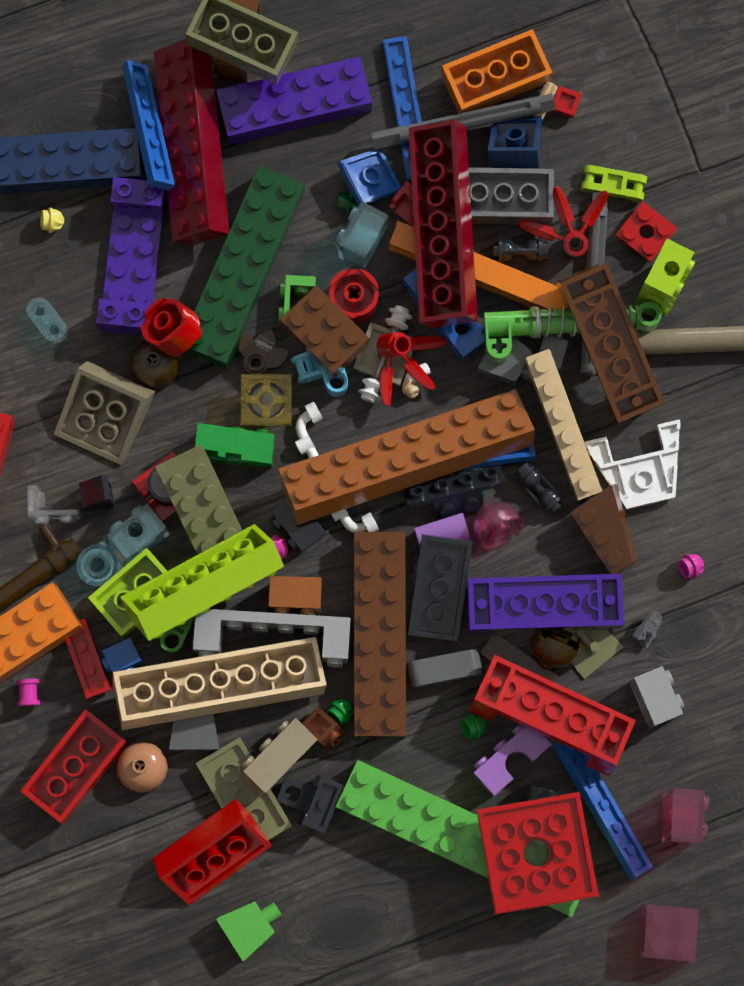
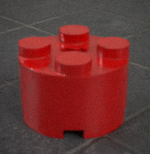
(355, 282)
(171, 325)

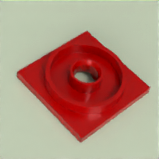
(562, 828)

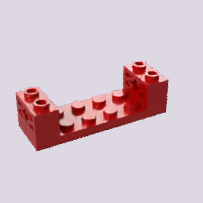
(553, 713)

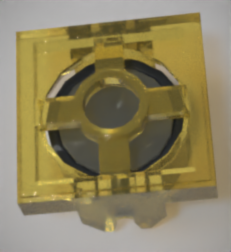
(266, 402)

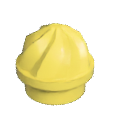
(51, 220)

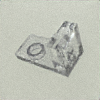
(36, 500)

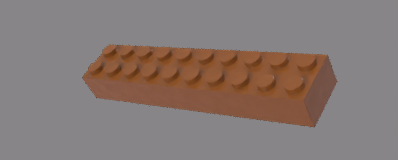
(406, 456)

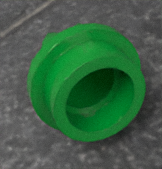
(340, 711)
(473, 726)

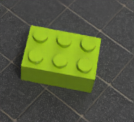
(108, 596)

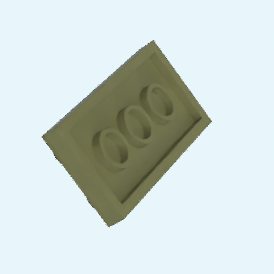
(222, 775)

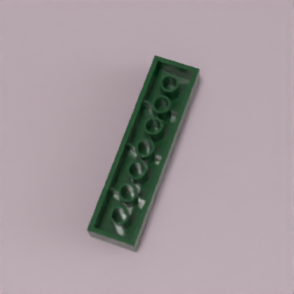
(245, 264)

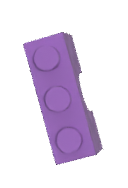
(492, 771)

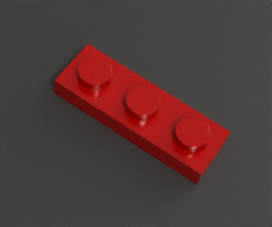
(88, 662)

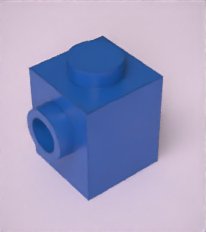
(121, 656)

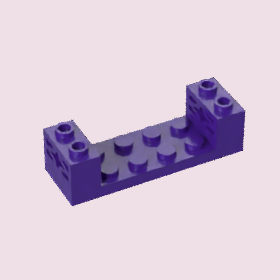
(131, 256)
(544, 602)

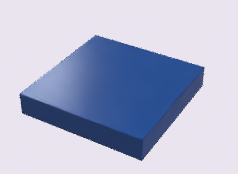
(369, 176)

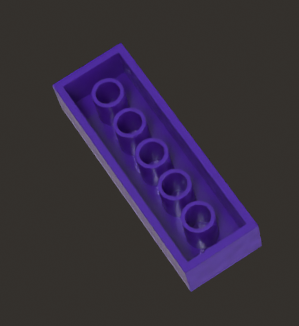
(296, 101)

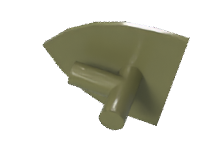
(596, 649)

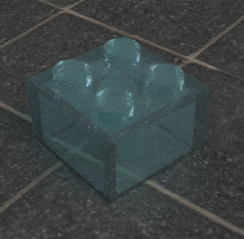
(362, 235)

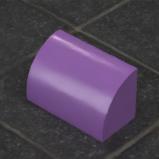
(449, 527)

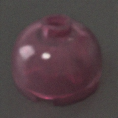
(495, 524)

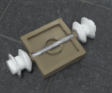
(370, 361)

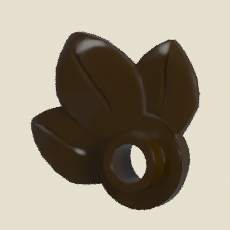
(262, 349)

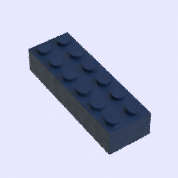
(68, 160)

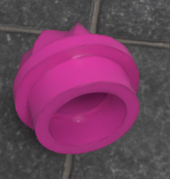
(281, 545)
(691, 566)

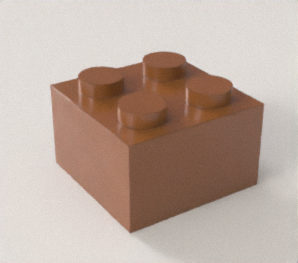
(295, 595)

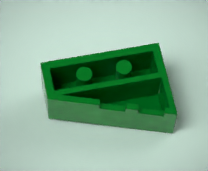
(236, 445)

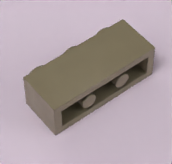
(276, 756)

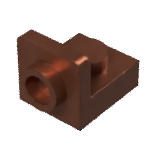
(324, 728)

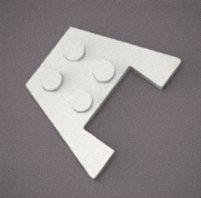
(644, 477)

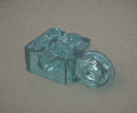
(120, 547)

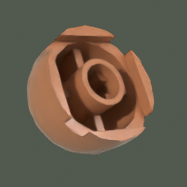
(153, 772)

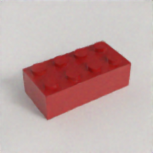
(74, 767)

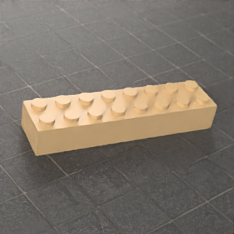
(218, 683)

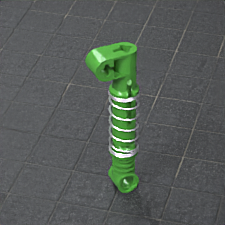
(548, 321)

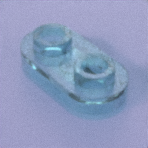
(47, 321)

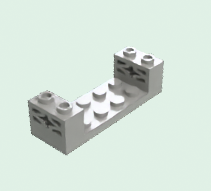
(209, 630)

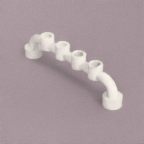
(306, 445)

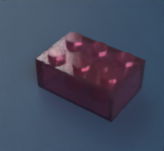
(684, 816)

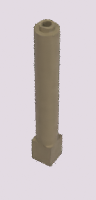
(692, 340)

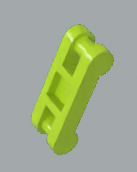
(614, 182)

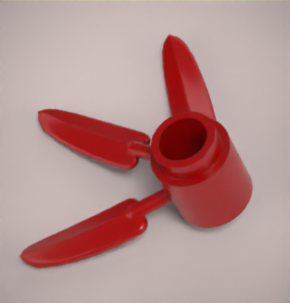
(566, 217)
(398, 345)

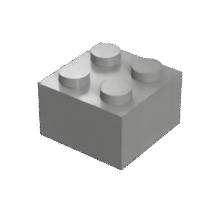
(656, 697)

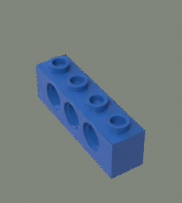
(462, 345)

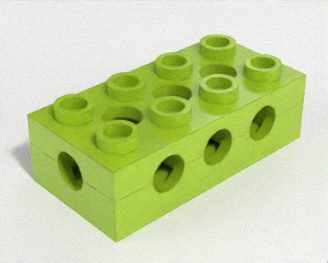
(666, 276)

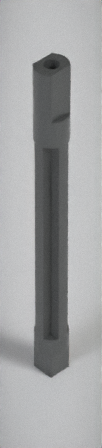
(471, 119)
(595, 255)

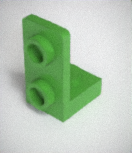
(300, 284)

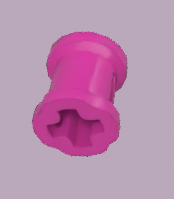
(28, 692)

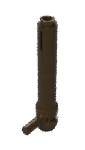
(54, 561)

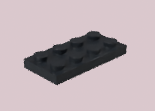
(439, 587)

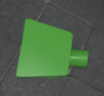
(249, 927)

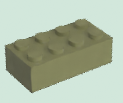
(242, 38)
(198, 498)

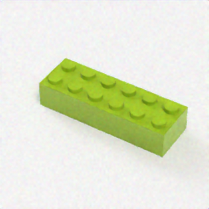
(202, 582)

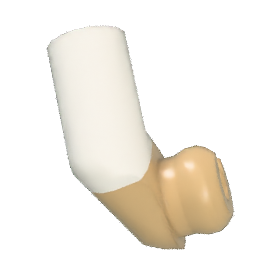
(409, 385)

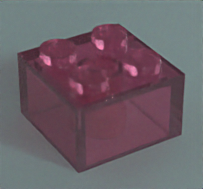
(669, 933)

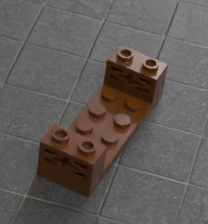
(611, 342)

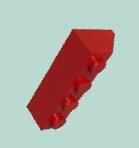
(211, 852)

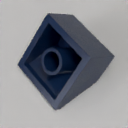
(516, 143)

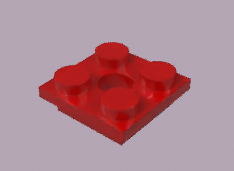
(646, 217)

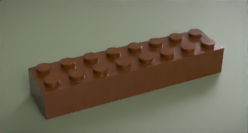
(379, 635)

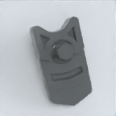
(648, 628)

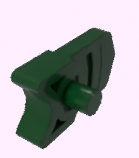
(347, 201)

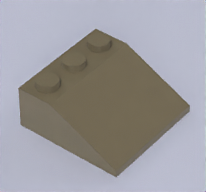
(103, 412)

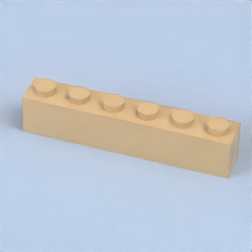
(563, 424)

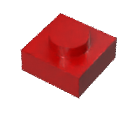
(566, 102)

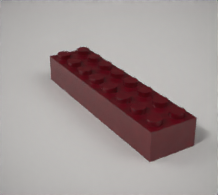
(192, 143)
(442, 224)

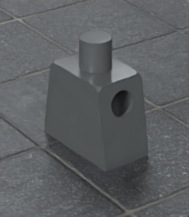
(510, 370)
(195, 734)

